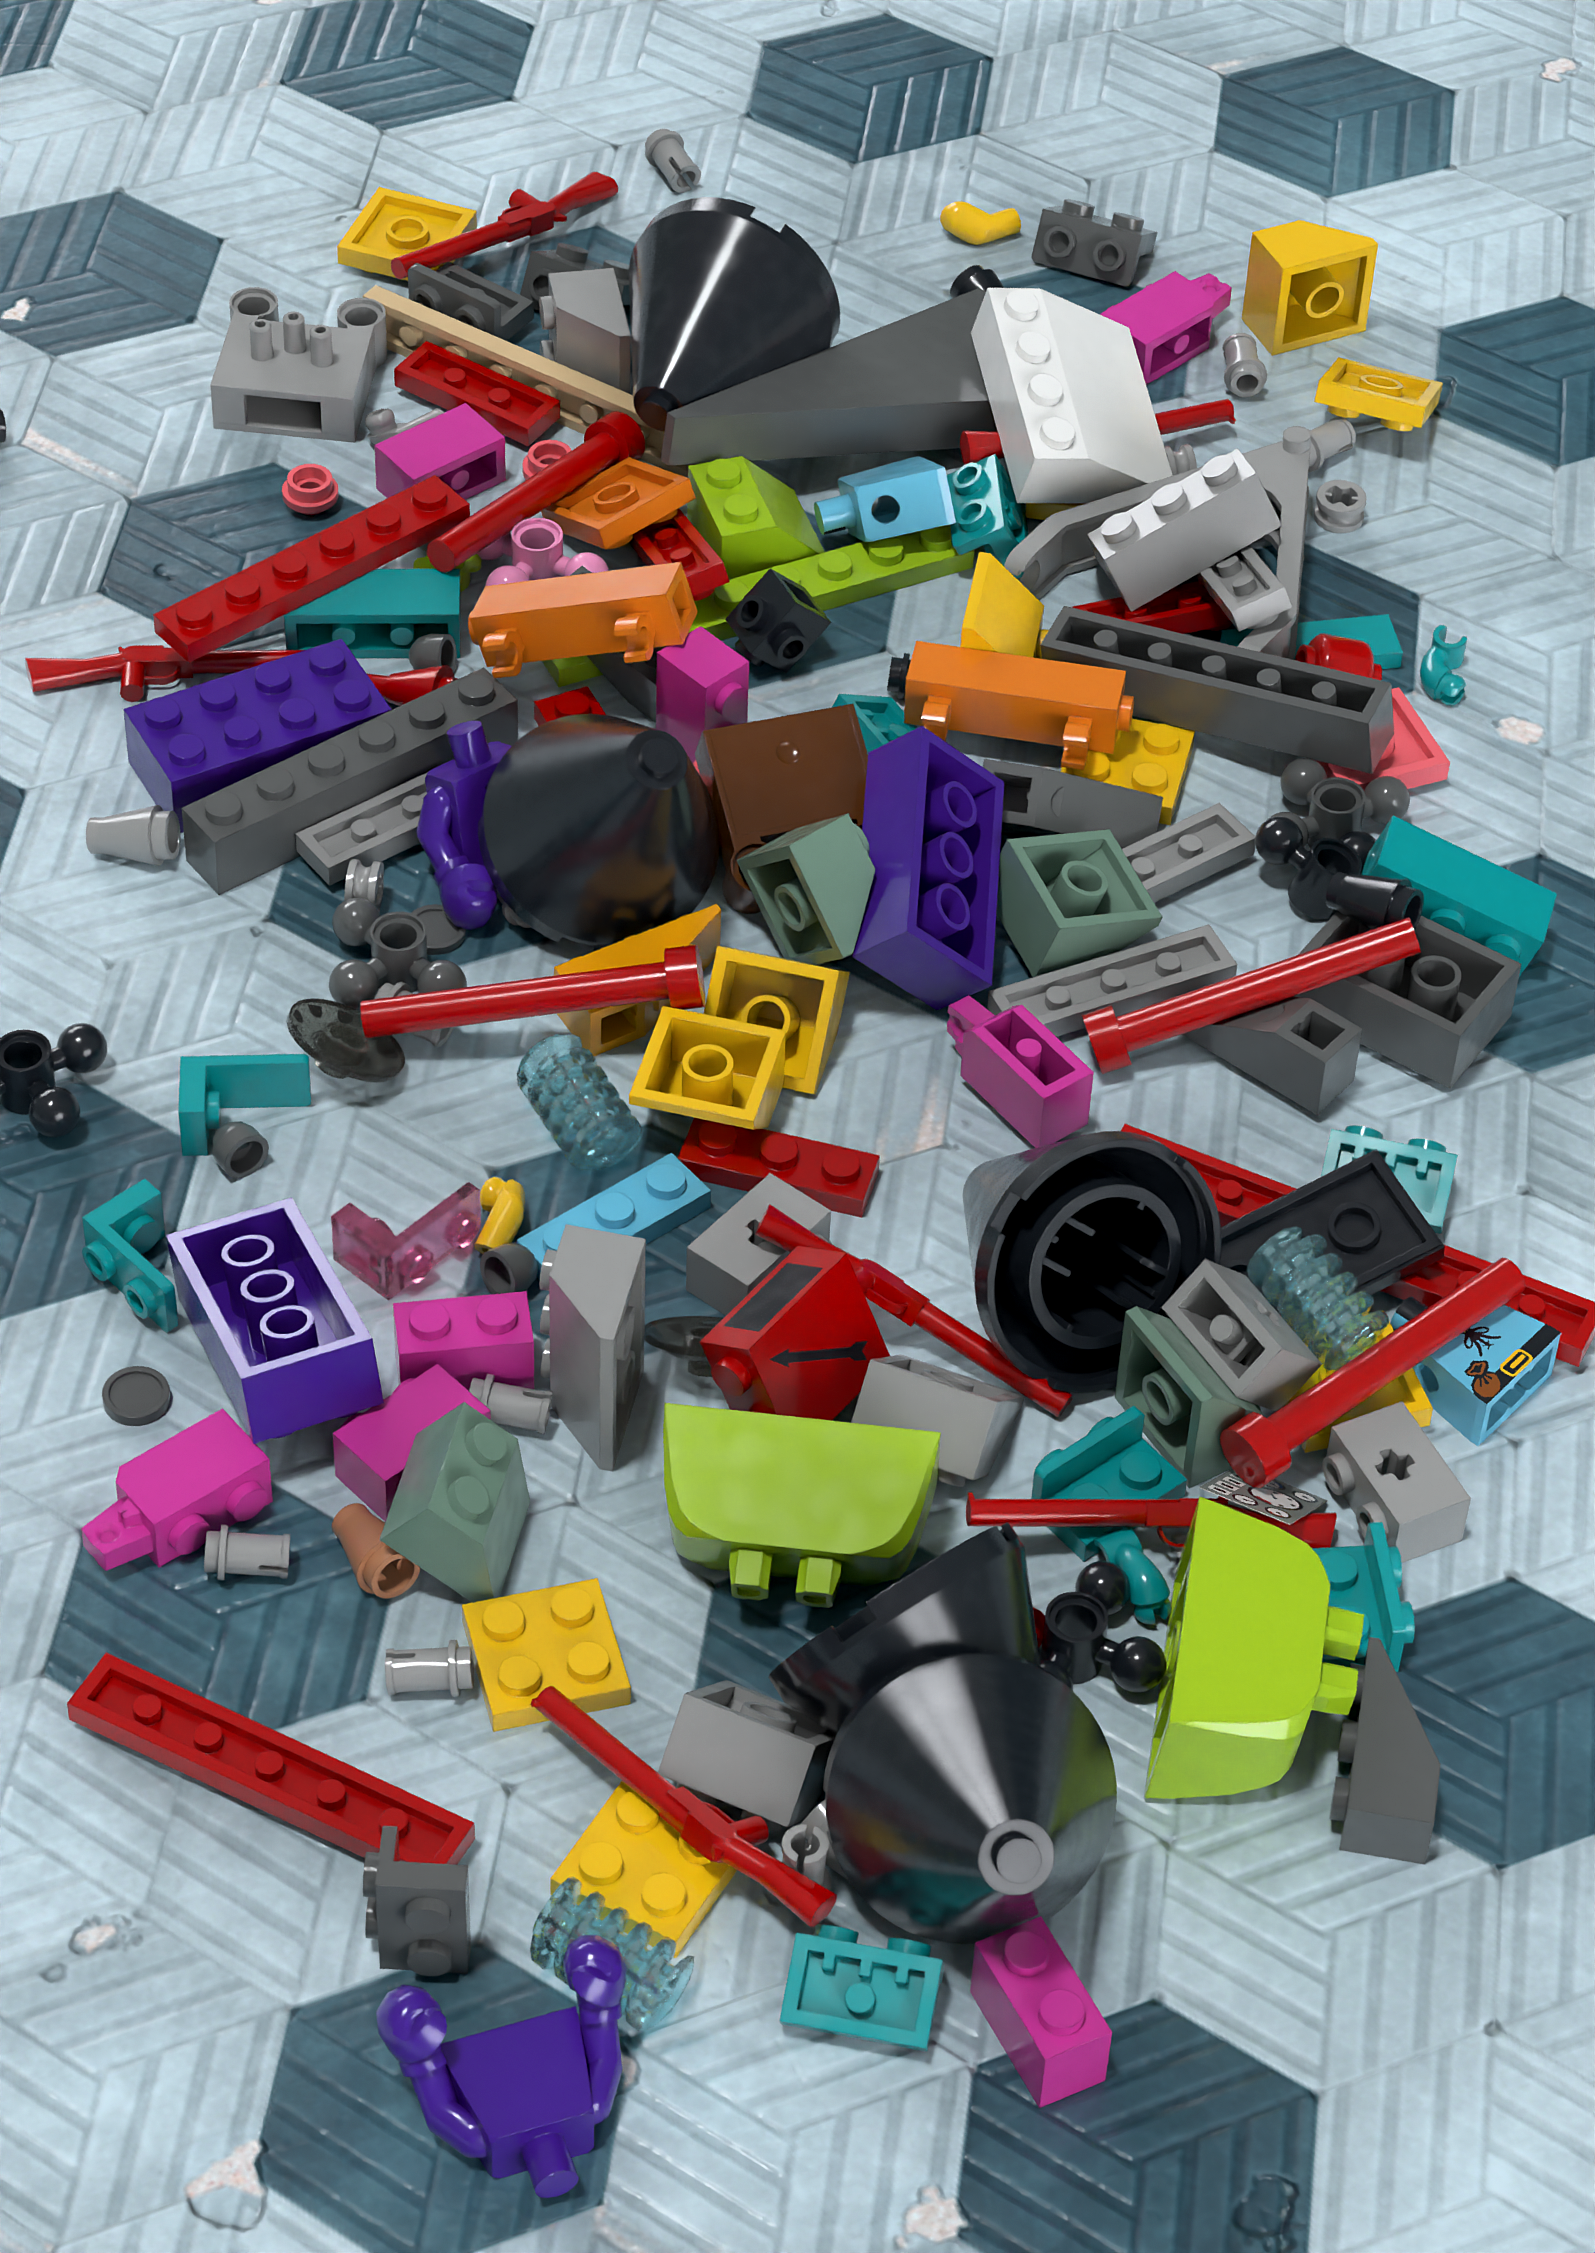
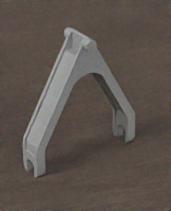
(1062, 543)

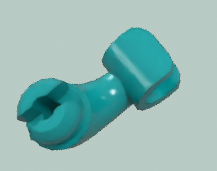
(1437, 667)
(1148, 1587)

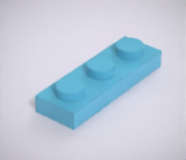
(638, 1206)

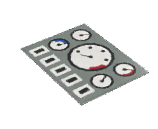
(1274, 1499)

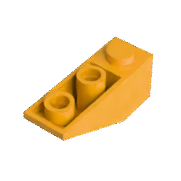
(617, 1025)

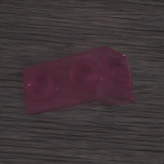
(393, 1262)

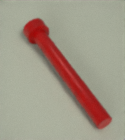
(604, 445)
(674, 979)
(1116, 1036)
(1261, 1446)

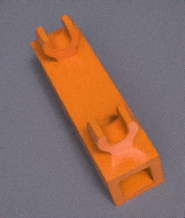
(582, 616)
(1017, 699)

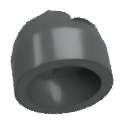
(433, 651)
(239, 1149)
(508, 1268)

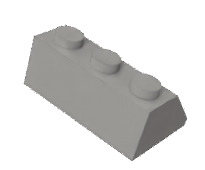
(1184, 529)
(594, 1335)

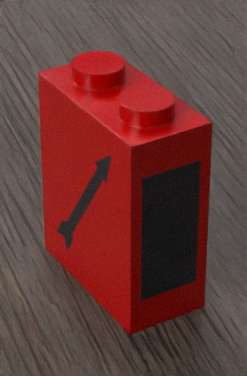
(797, 1339)

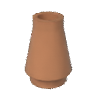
(374, 1563)

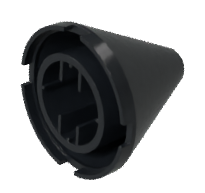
(720, 303)
(598, 829)
(1078, 1239)
(947, 1607)
(969, 1795)

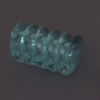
(577, 1103)
(1315, 1298)
(651, 1980)

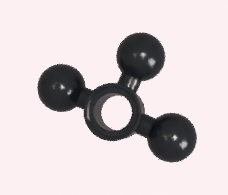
(1281, 842)
(29, 1075)
(1077, 1630)

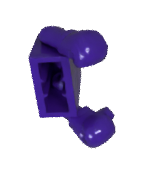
(450, 825)
(524, 2089)

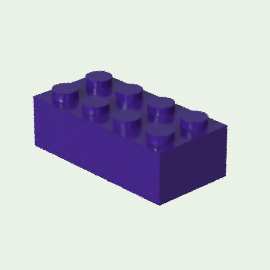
(246, 722)
(936, 862)
(274, 1320)

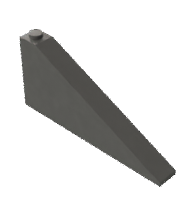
(876, 393)

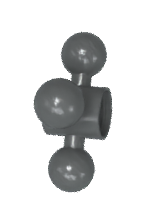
(1337, 802)
(397, 954)

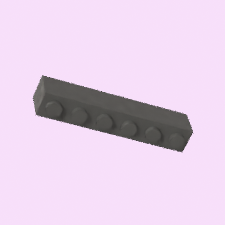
(1233, 689)
(255, 820)

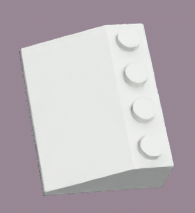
(1066, 398)

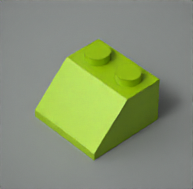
(749, 516)

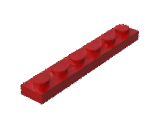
(310, 568)
(263, 1765)

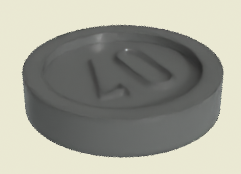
(440, 931)
(136, 1396)

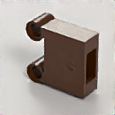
(780, 778)

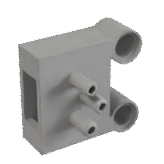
(296, 374)

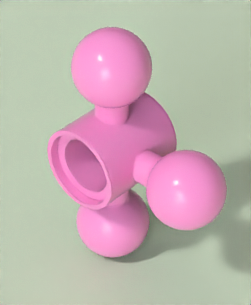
(536, 554)

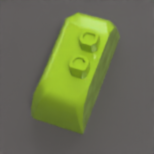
(796, 1498)
(1245, 1657)

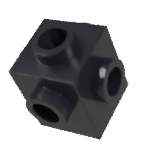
(776, 622)

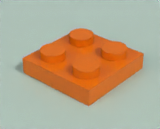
(620, 503)

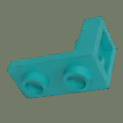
(235, 1082)
(113, 1250)

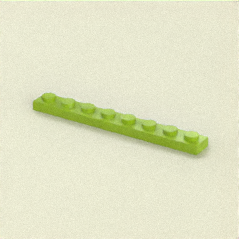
(829, 577)

